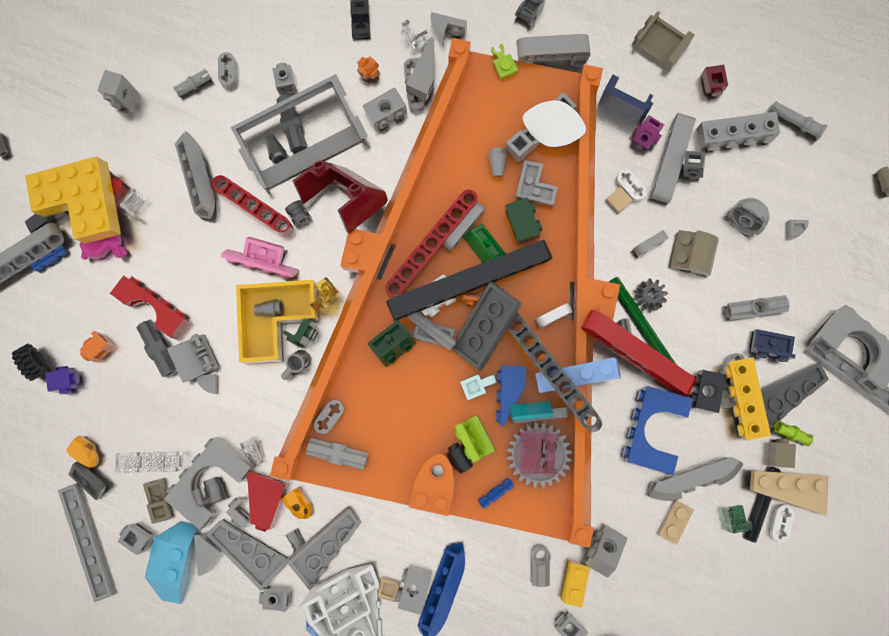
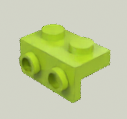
(474, 438)

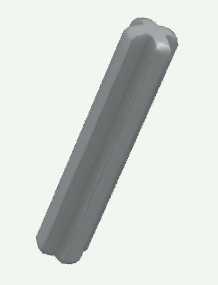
(434, 331)

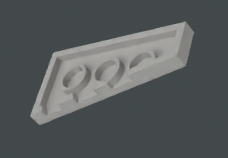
(315, 554)
(249, 555)

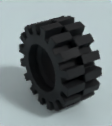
(29, 362)

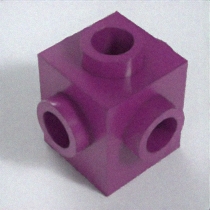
(648, 132)

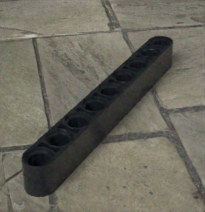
(468, 280)

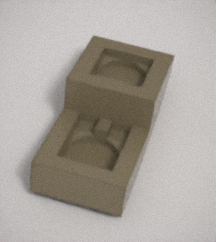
(157, 507)

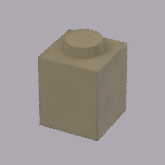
(782, 453)

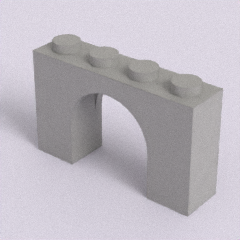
(848, 323)
(216, 454)

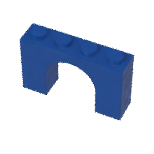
(639, 450)

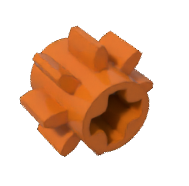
(367, 68)

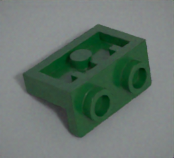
(392, 343)

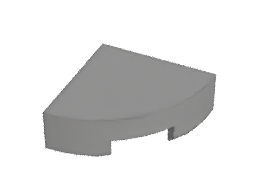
(796, 228)
(208, 383)

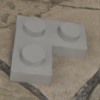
(531, 187)

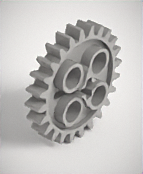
(560, 456)

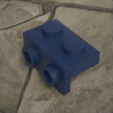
(773, 345)

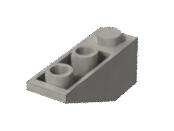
(423, 76)

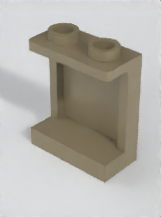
(662, 41)

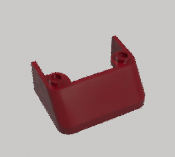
(363, 195)

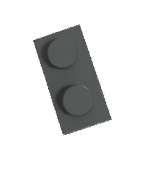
(87, 480)

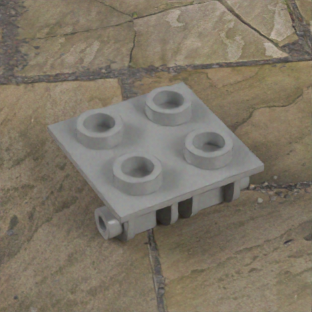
(192, 358)

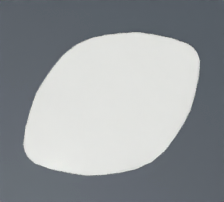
(554, 123)

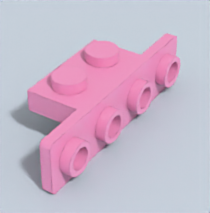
(261, 255)

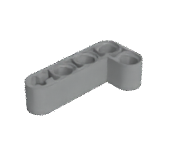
(556, 47)

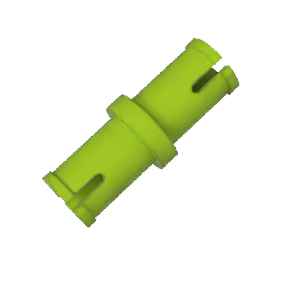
(793, 433)

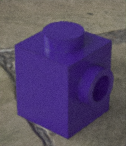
(62, 380)

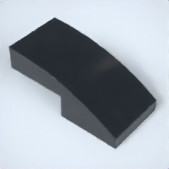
(360, 19)

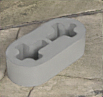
(223, 70)
(650, 243)
(332, 420)

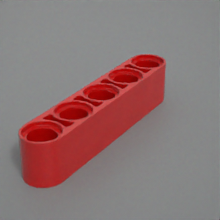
(244, 202)

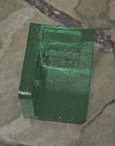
(736, 519)

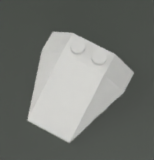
(345, 604)

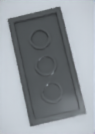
(486, 325)

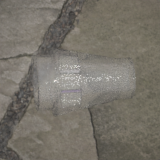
(252, 451)

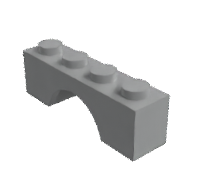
(523, 142)

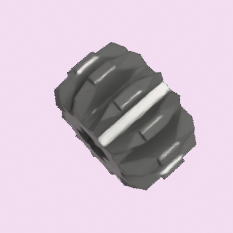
(647, 300)

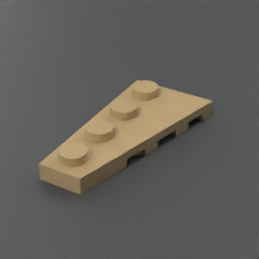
(796, 489)

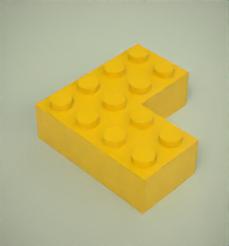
(81, 189)
(260, 335)

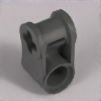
(529, 10)

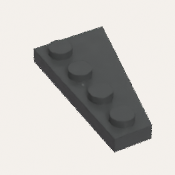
(791, 391)

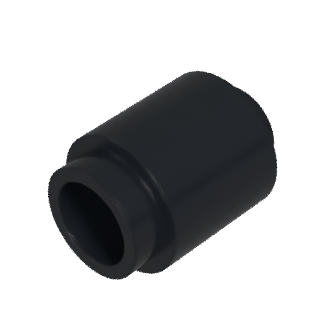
(458, 457)

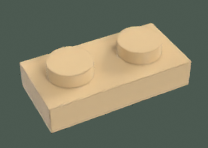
(675, 522)

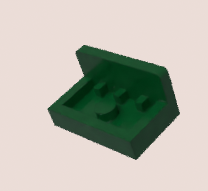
(304, 333)

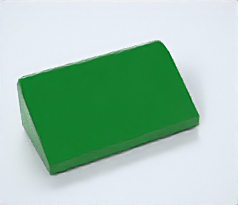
(483, 243)

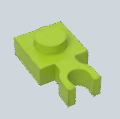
(503, 64)

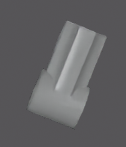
(540, 567)

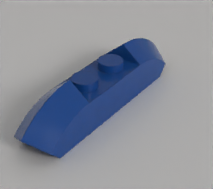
(443, 590)

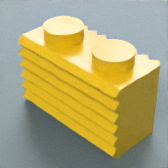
(575, 583)

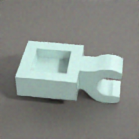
(475, 386)

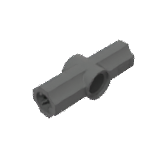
(292, 127)
(156, 347)

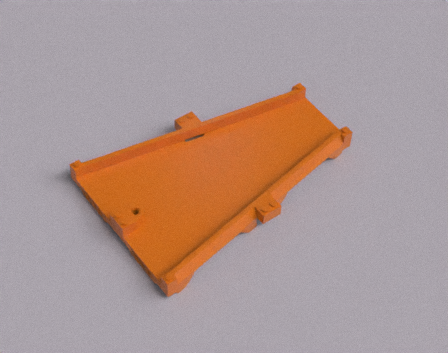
(410, 408)

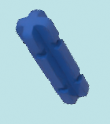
(49, 258)
(496, 493)

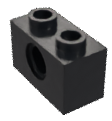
(715, 383)

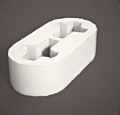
(634, 182)
(554, 315)
(786, 524)

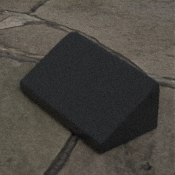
(37, 221)

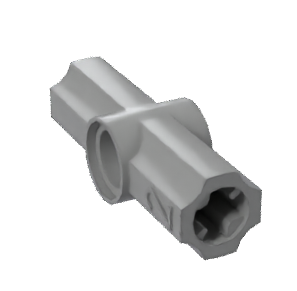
(768, 306)
(337, 453)

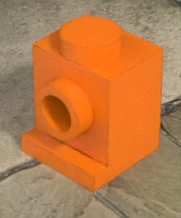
(95, 347)

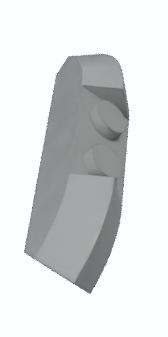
(195, 176)
(672, 486)

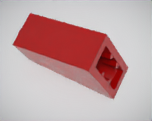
(264, 499)

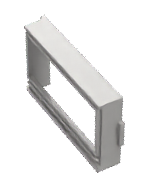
(310, 155)

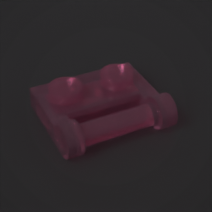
(531, 453)

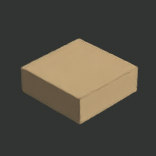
(619, 199)
(388, 589)

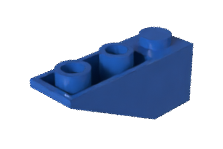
(512, 385)

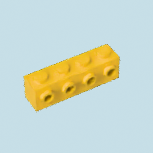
(748, 399)

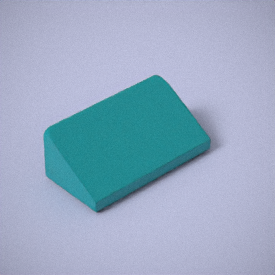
(531, 411)

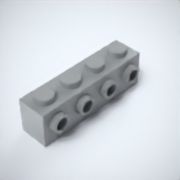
(738, 130)

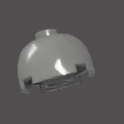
(749, 216)

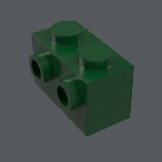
(523, 221)

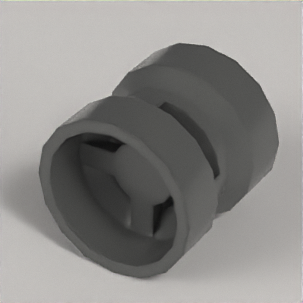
(297, 213)

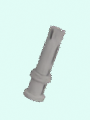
(805, 123)

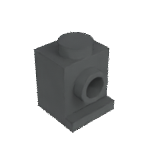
(692, 169)

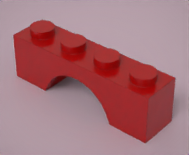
(167, 320)

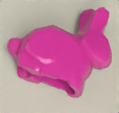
(100, 248)

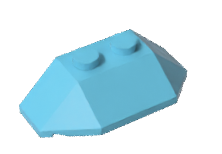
(171, 561)

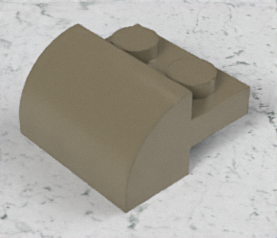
(695, 252)

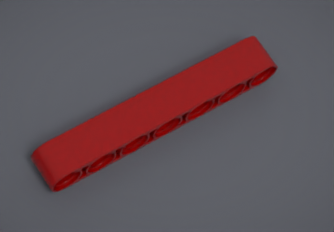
(434, 235)
(638, 353)

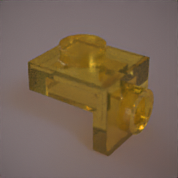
(327, 292)

